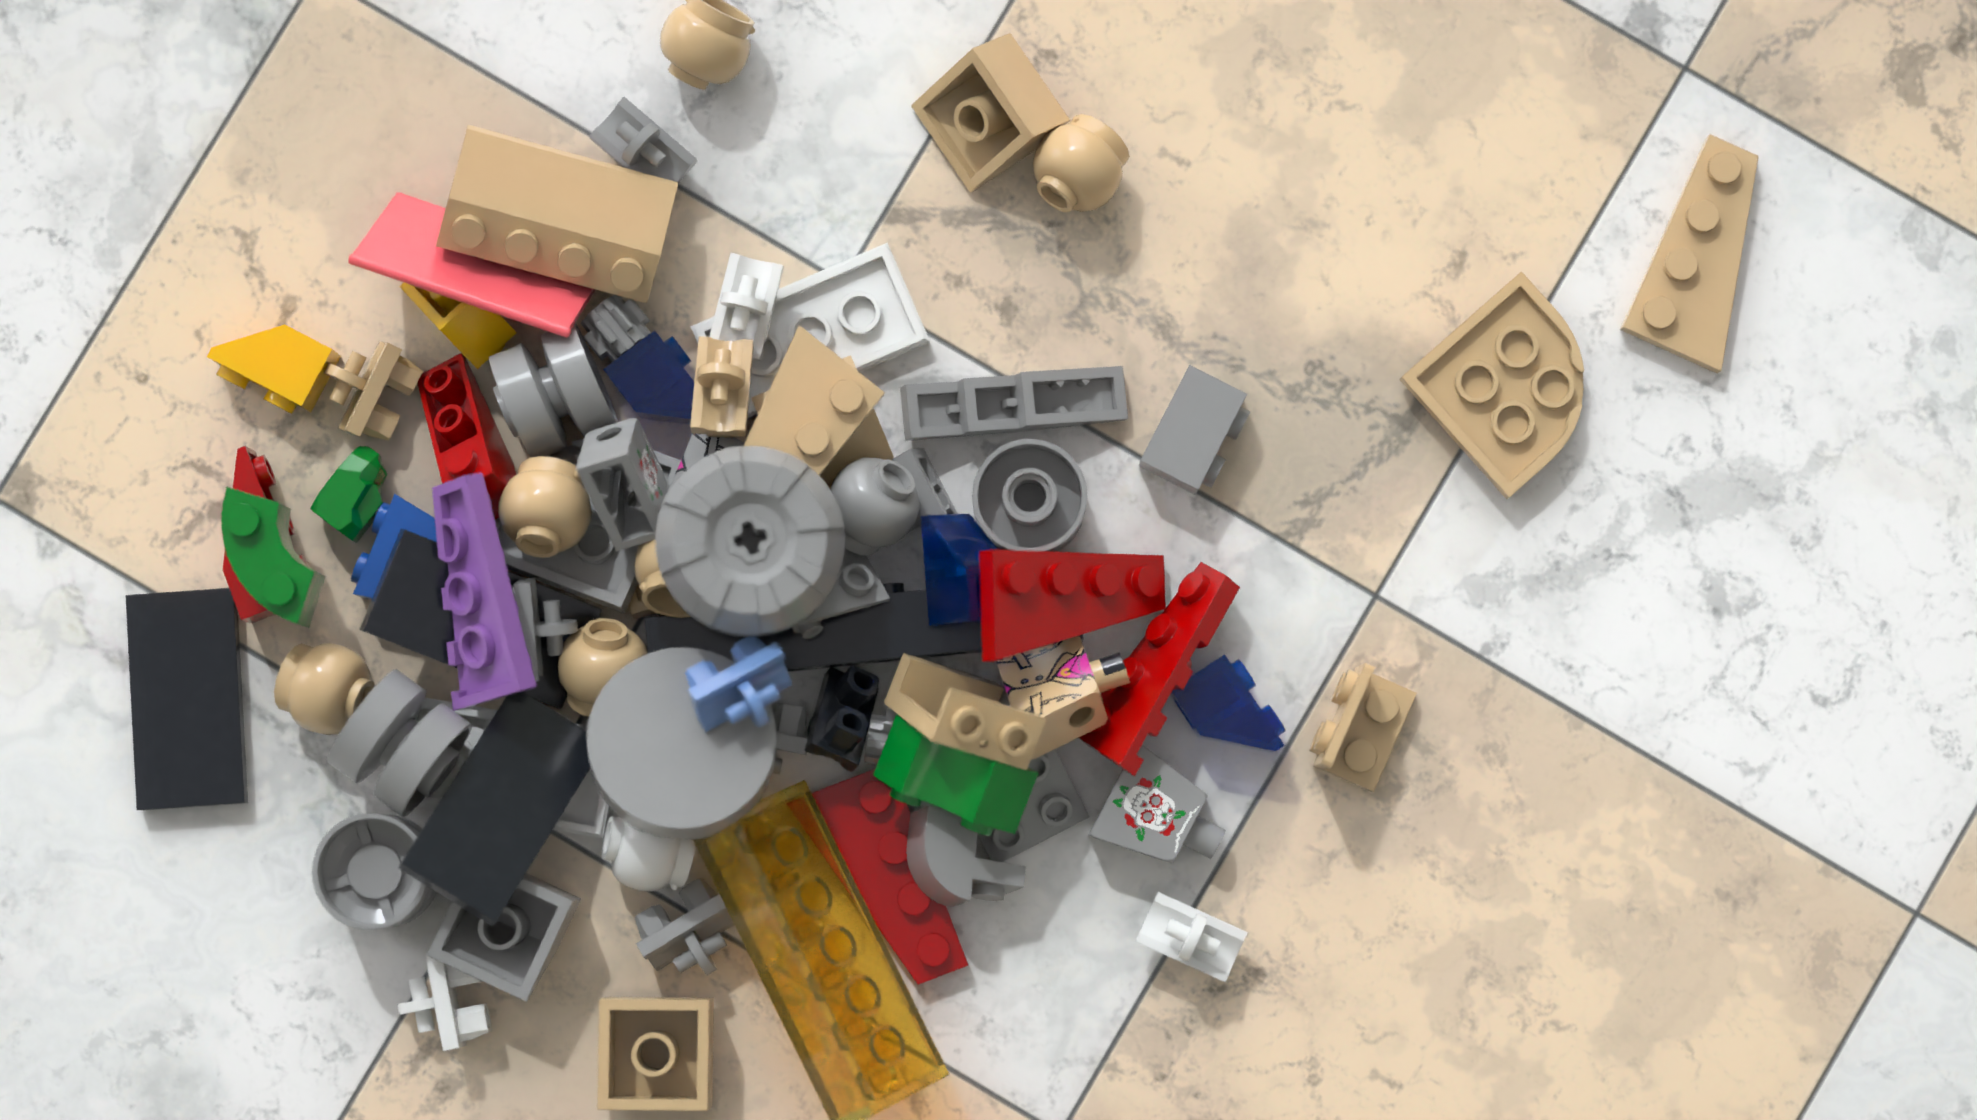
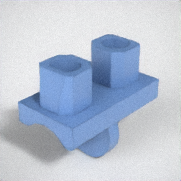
(741, 688)

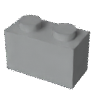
(1193, 431)

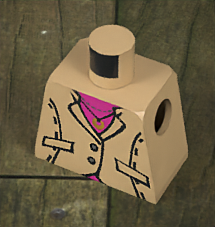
(1062, 688)

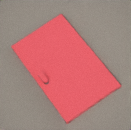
(406, 250)

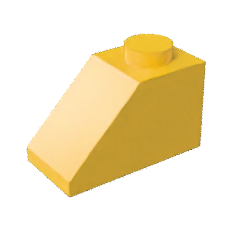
(469, 328)

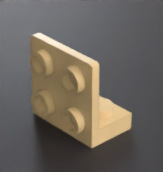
(1363, 728)

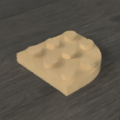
(1505, 384)

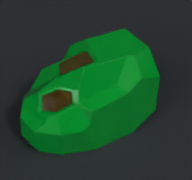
(353, 493)

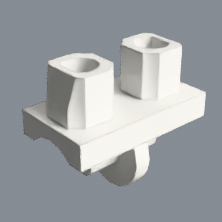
(747, 301)
(1191, 936)
(454, 1023)

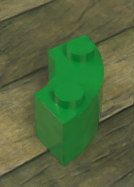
(265, 559)
(963, 783)

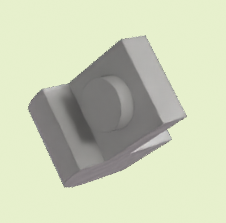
(945, 861)

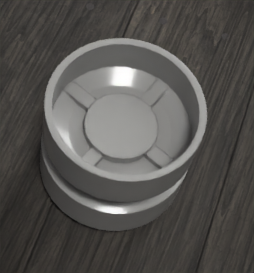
(539, 397)
(1029, 496)
(413, 752)
(360, 874)

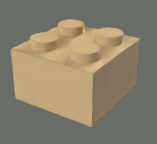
(655, 1053)

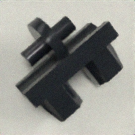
(843, 716)

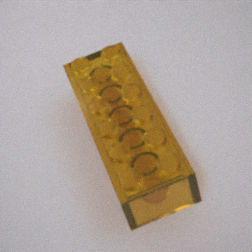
(821, 956)

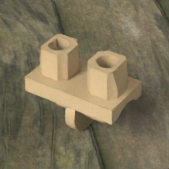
(383, 369)
(722, 387)

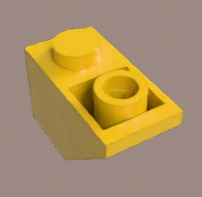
(279, 361)

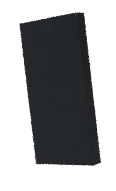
(411, 612)
(186, 699)
(500, 807)

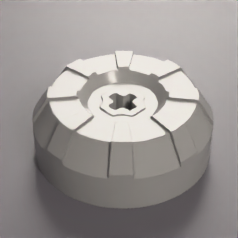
(750, 541)
(659, 761)

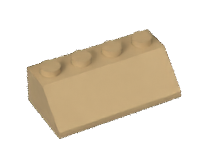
(557, 214)

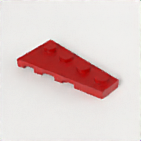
(1054, 596)
(1160, 666)
(873, 841)

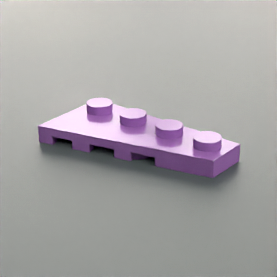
(486, 619)

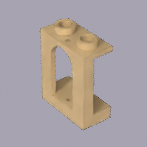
(963, 712)

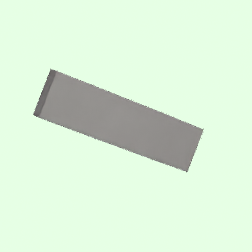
(1014, 403)

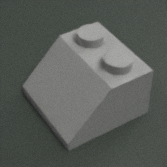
(517, 946)

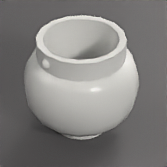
(645, 859)

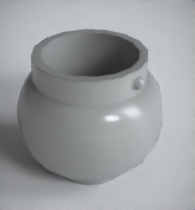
(875, 503)

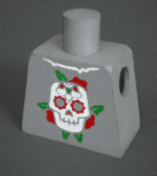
(613, 468)
(1156, 813)

